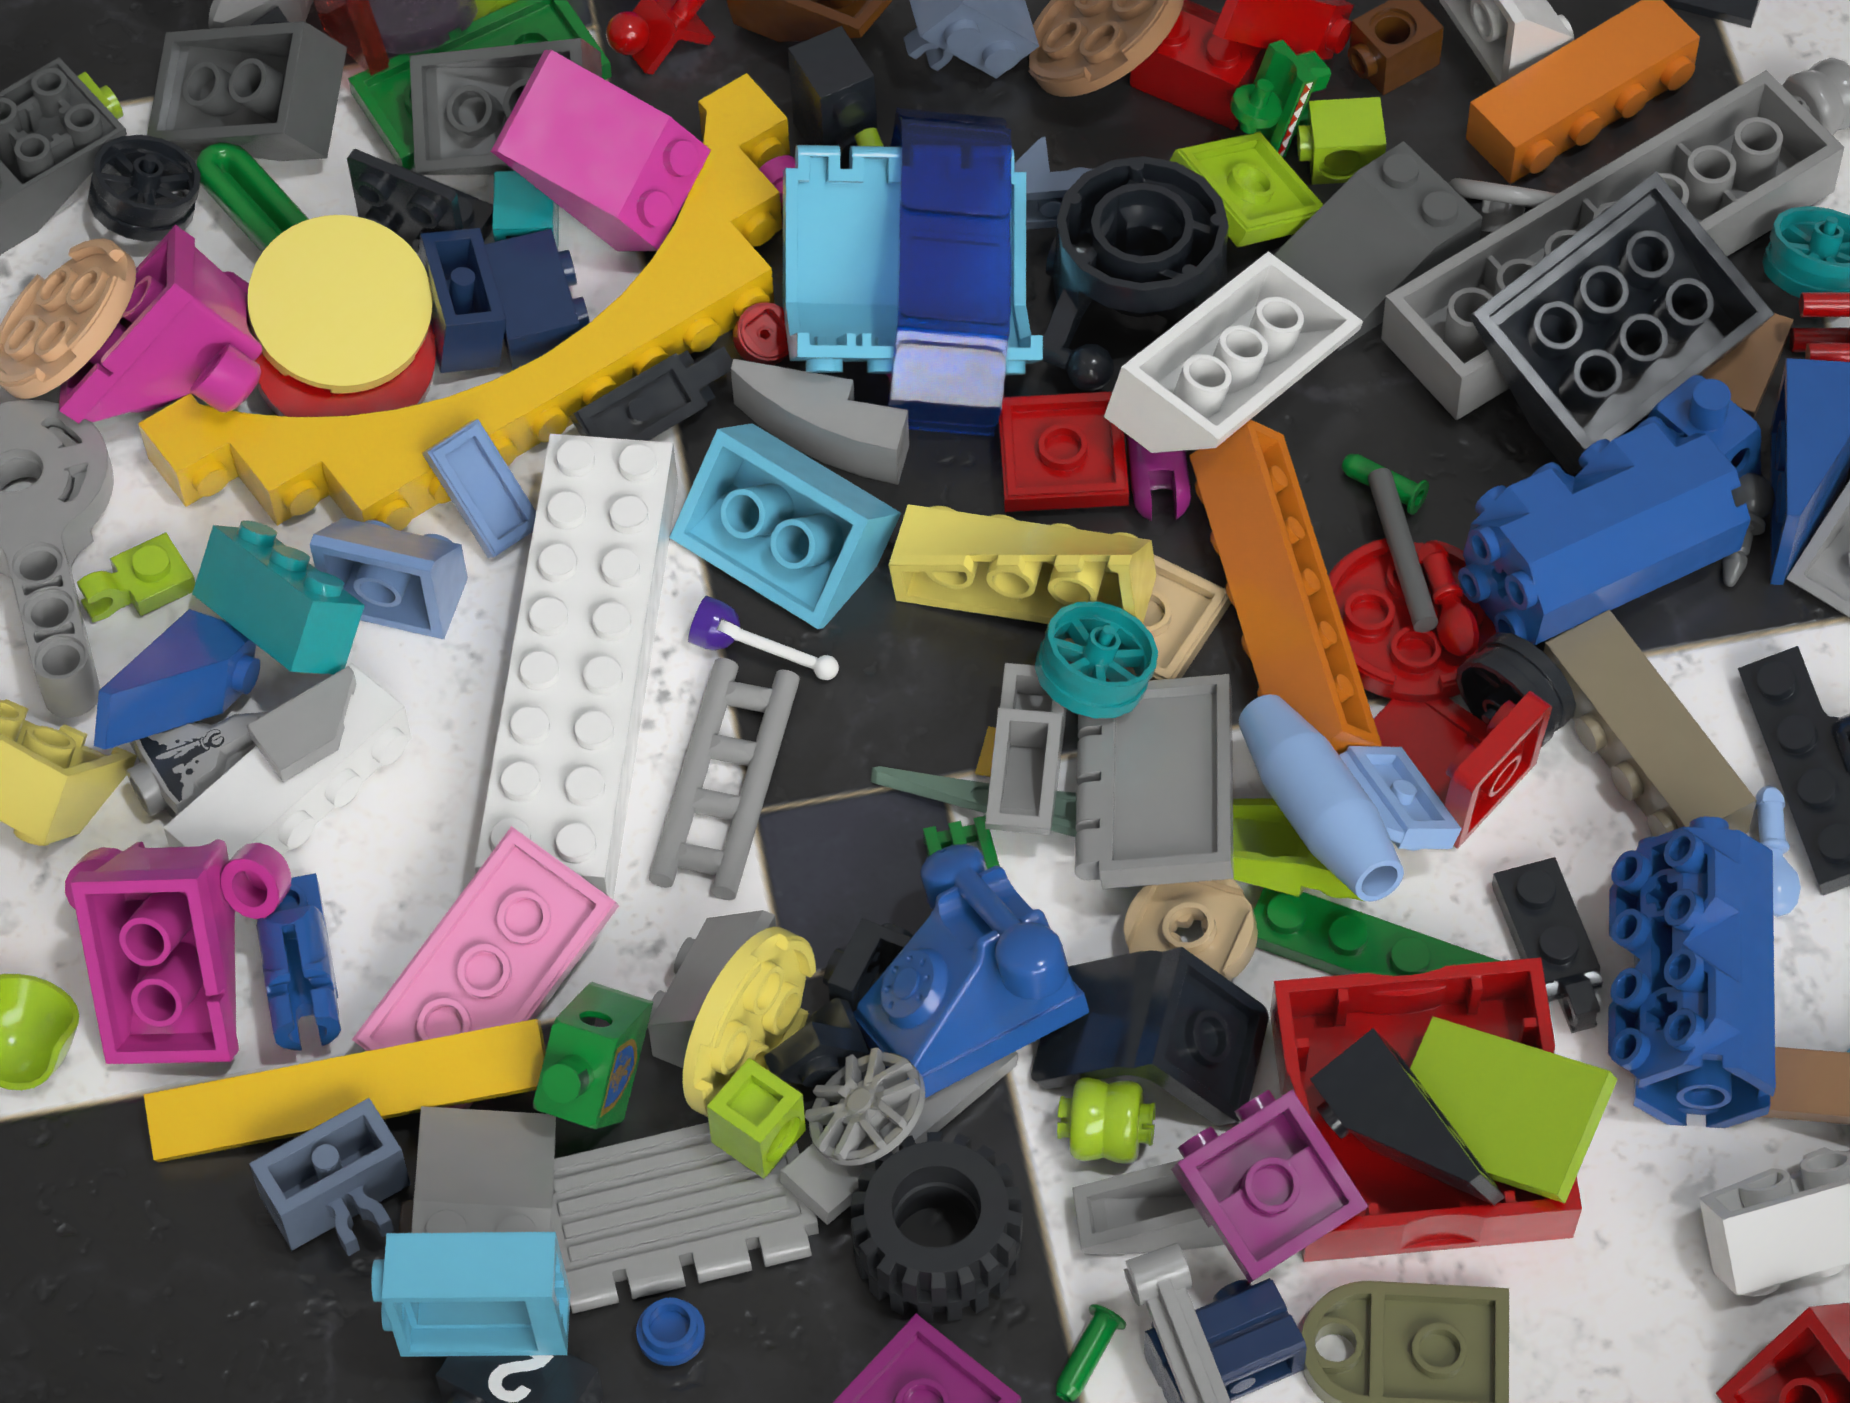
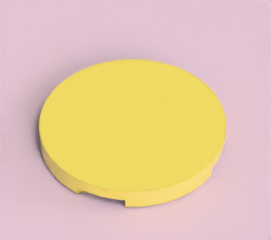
(339, 303)
(747, 1012)

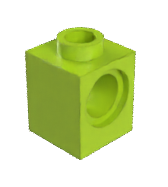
(1341, 137)
(756, 1118)

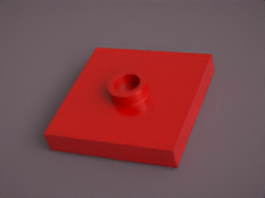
(1061, 453)

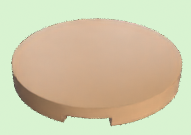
(64, 318)

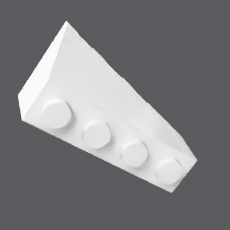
(1781, 1224)

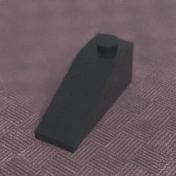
(1392, 1114)

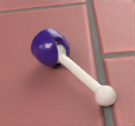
(718, 626)

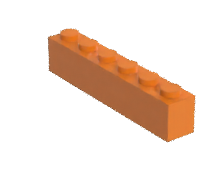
(1281, 584)

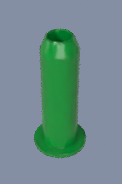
(1410, 492)
(1088, 1352)

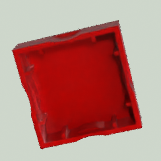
(1407, 1209)

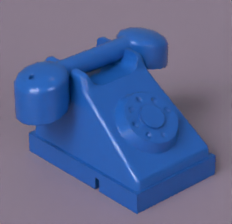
(971, 978)

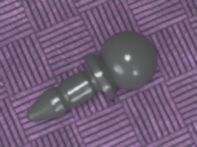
(1760, 499)

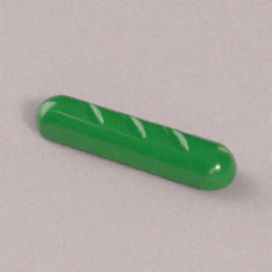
(247, 193)

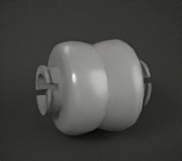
(1824, 92)

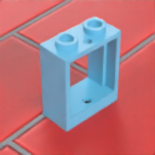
(474, 1293)

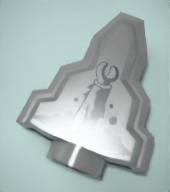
(187, 761)

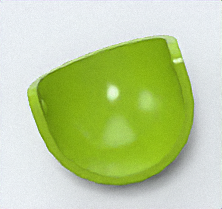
(34, 1030)

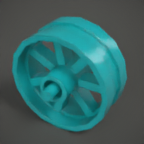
(1809, 251)
(1104, 644)

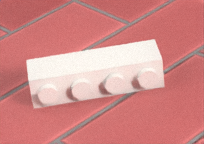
(258, 807)

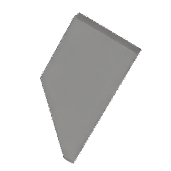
(305, 726)

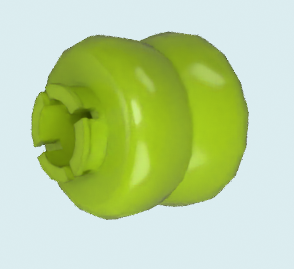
(1106, 1120)

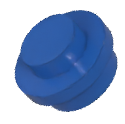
(670, 1332)

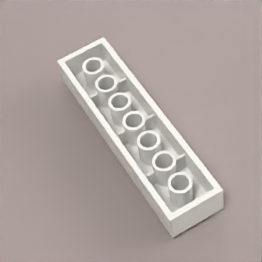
(582, 652)

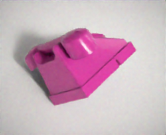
(176, 339)
(164, 943)

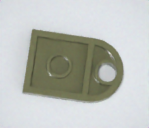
(1411, 1344)

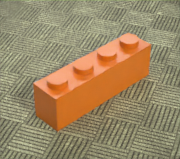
(1582, 89)

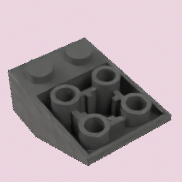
(46, 146)

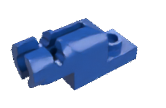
(299, 965)

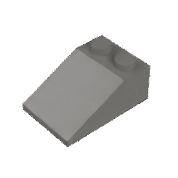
(484, 1171)

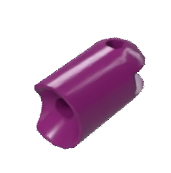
(1157, 471)

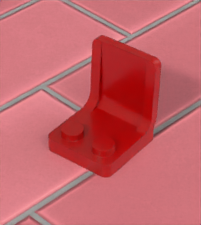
(1462, 756)

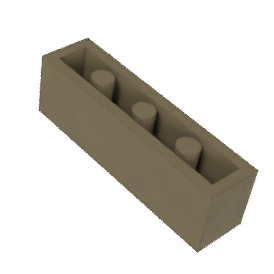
(1645, 731)

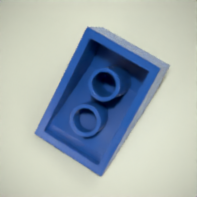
(1806, 455)

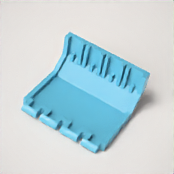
(845, 261)

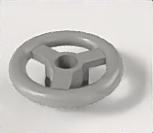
(1499, 201)

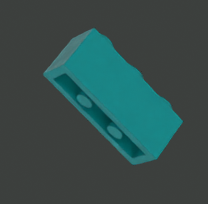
(278, 598)

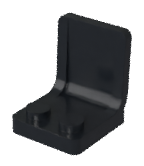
(1164, 1022)

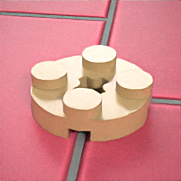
(1220, 905)

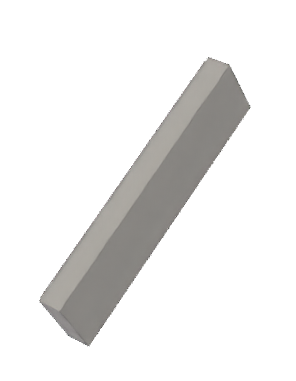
(829, 1186)

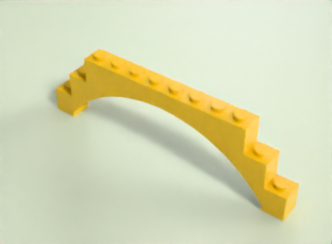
(676, 304)

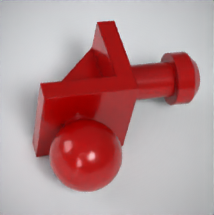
(655, 28)

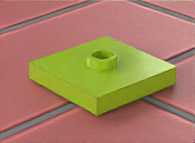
(1256, 185)

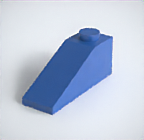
(179, 679)

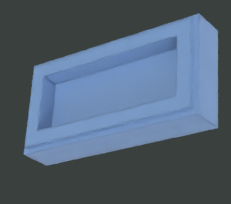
(482, 488)

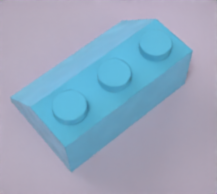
(783, 523)

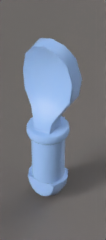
(1772, 834)

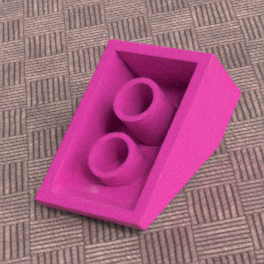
(601, 154)

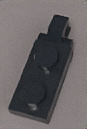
(654, 398)
(1549, 927)

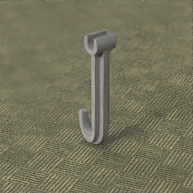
(1162, 1283)

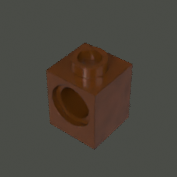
(1395, 43)

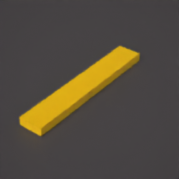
(304, 1095)

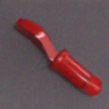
(1456, 624)

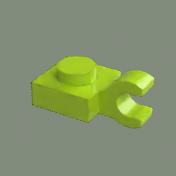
(141, 576)

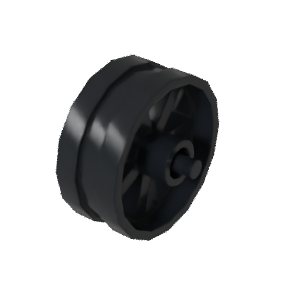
(150, 174)
(1509, 669)

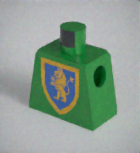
(590, 1067)

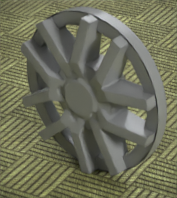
(865, 1107)

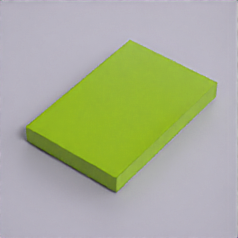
(1514, 1104)

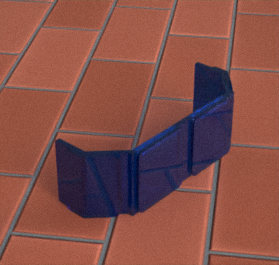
(952, 270)

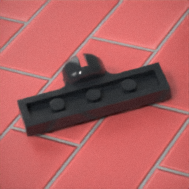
(1809, 758)

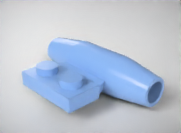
(1346, 802)

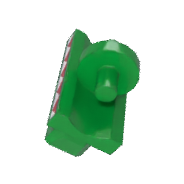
(1280, 94)

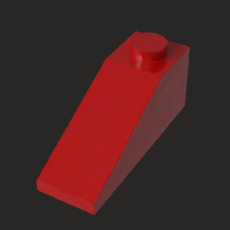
(1300, 23)

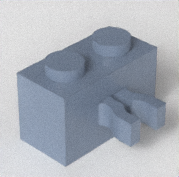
(980, 32)
(332, 1176)

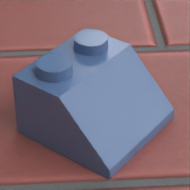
(397, 575)

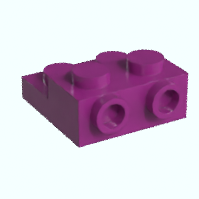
(1267, 1183)

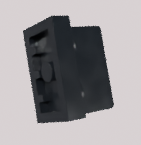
(411, 201)

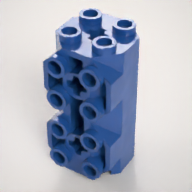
(1590, 542)
(1701, 992)

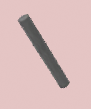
(1402, 550)

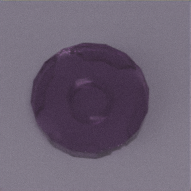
(420, 24)

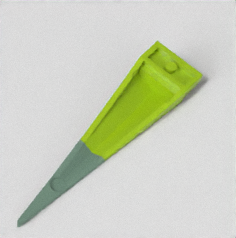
(1264, 842)

